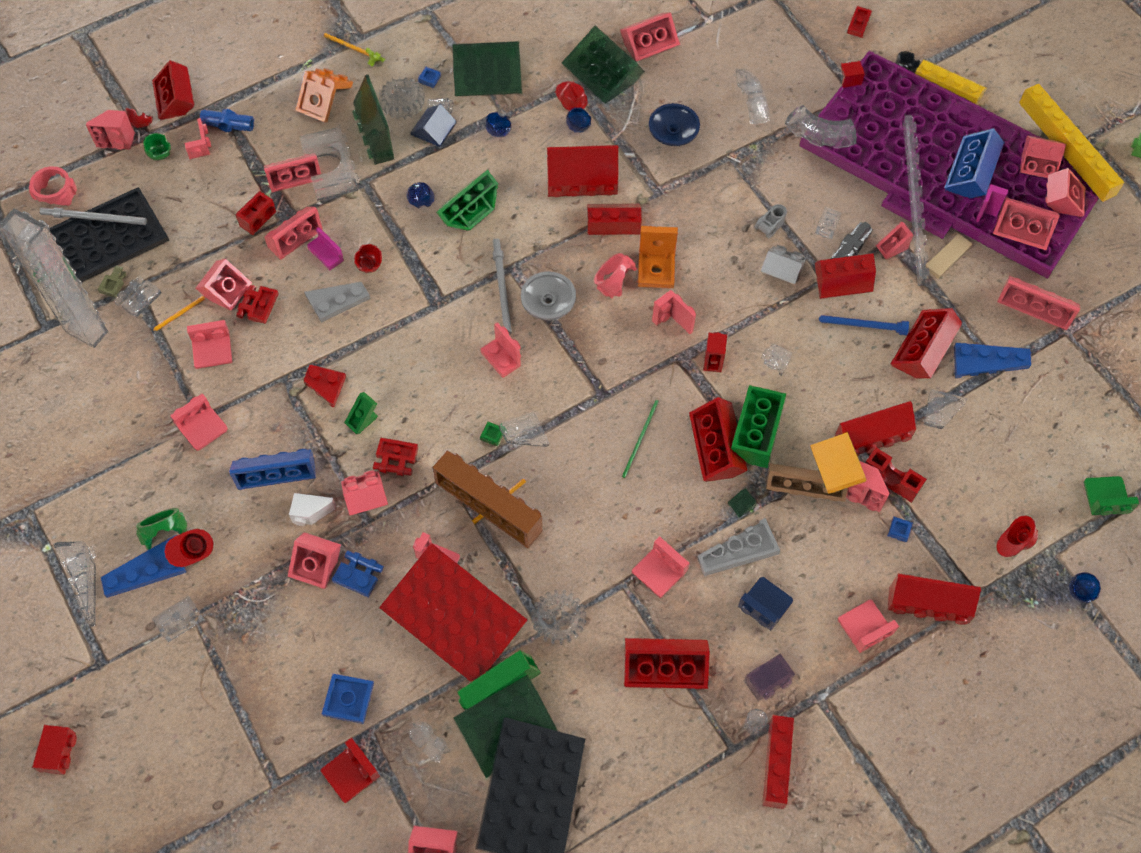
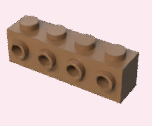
(800, 482)

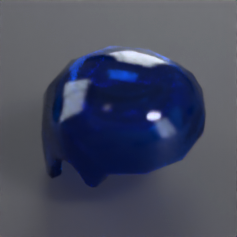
(578, 120)
(497, 125)
(420, 195)
(1084, 587)

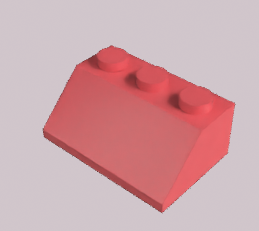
(650, 36)
(292, 172)
(1026, 223)
(293, 232)

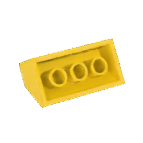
(951, 81)

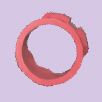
(40, 181)
(619, 266)

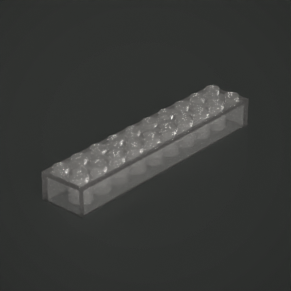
(53, 276)

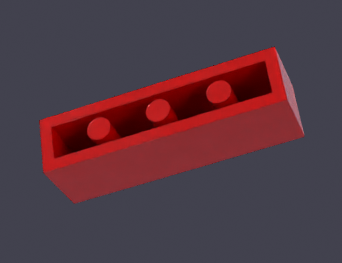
(778, 762)

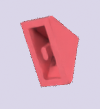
(896, 241)

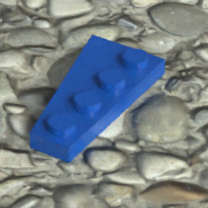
(977, 359)
(140, 571)

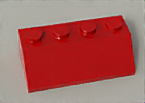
(927, 342)
(880, 428)
(714, 433)
(933, 599)
(666, 663)

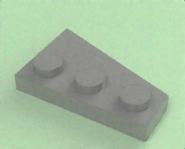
(336, 299)

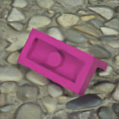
(992, 202)
(326, 250)

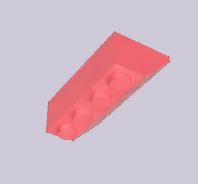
(1038, 303)

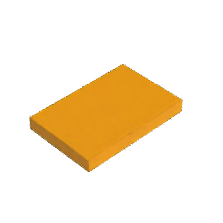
(838, 463)

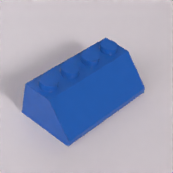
(975, 164)
(273, 469)

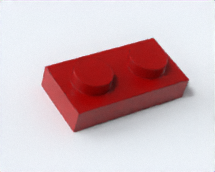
(859, 21)

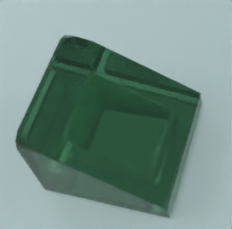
(742, 503)

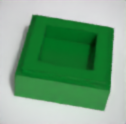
(491, 434)

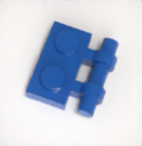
(354, 578)

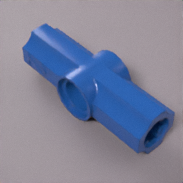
(227, 120)

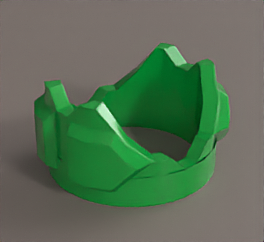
(164, 520)

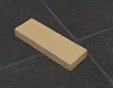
(948, 256)

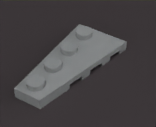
(749, 546)

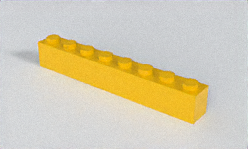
(1078, 149)

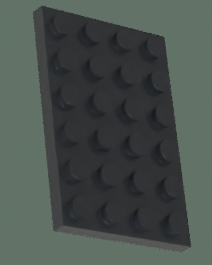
(101, 245)
(530, 790)

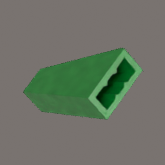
(497, 678)

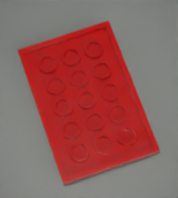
(453, 613)

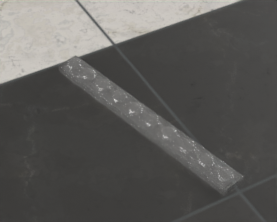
(916, 206)

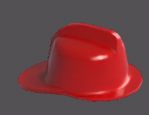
(571, 95)
(1018, 537)
(189, 547)

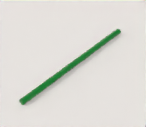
(640, 439)

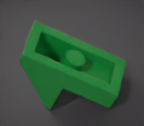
(361, 413)

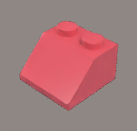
(1065, 193)
(223, 284)
(313, 560)
(432, 840)

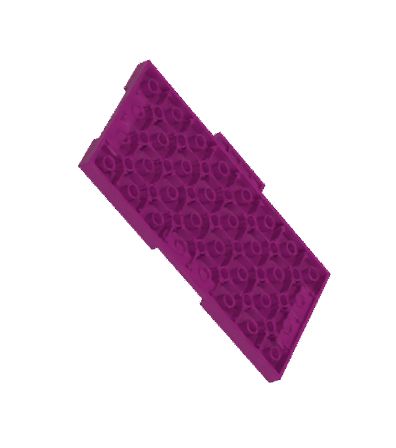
(941, 122)

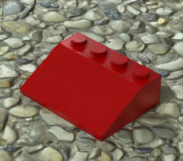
(582, 170)

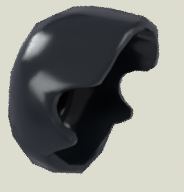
(907, 60)

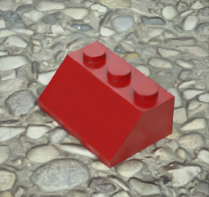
(173, 91)
(614, 219)
(845, 275)

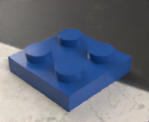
(348, 698)

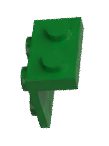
(1109, 496)

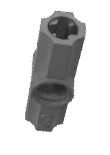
(854, 242)

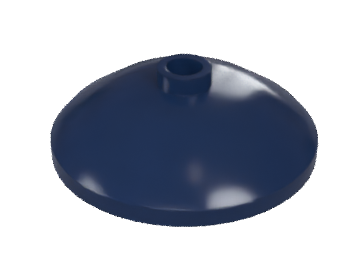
(674, 124)

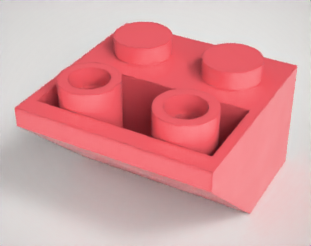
(111, 130)
(1041, 156)
(364, 492)
(870, 493)

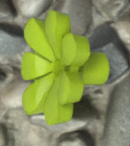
(374, 57)

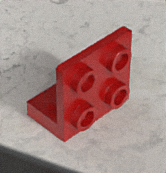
(350, 772)

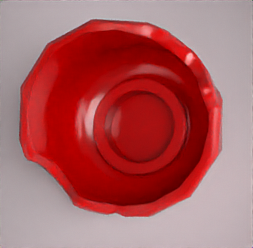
(138, 121)
(368, 258)

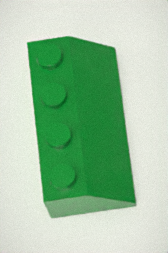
(758, 425)

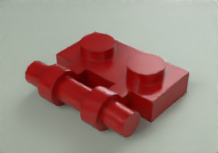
(261, 306)
(396, 451)

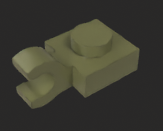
(112, 284)

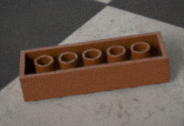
(488, 498)

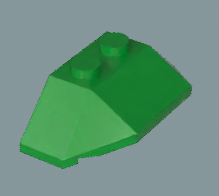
(470, 203)

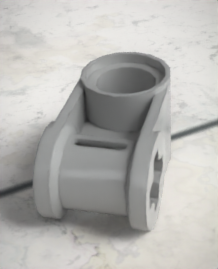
(770, 222)

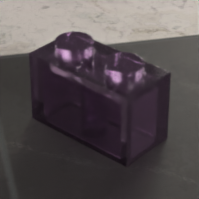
(769, 677)

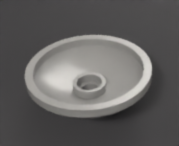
(545, 288)

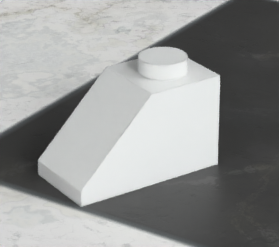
(310, 508)

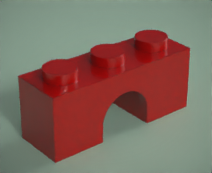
(903, 483)

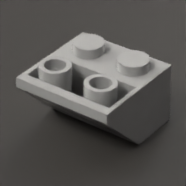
(784, 264)

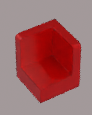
(852, 73)

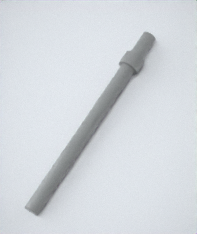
(60, 213)
(498, 257)

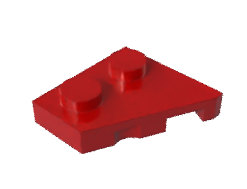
(325, 382)

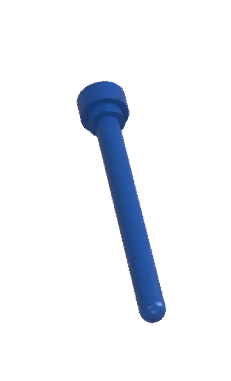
(901, 327)

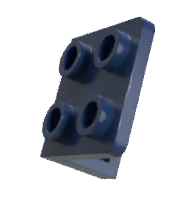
(765, 603)

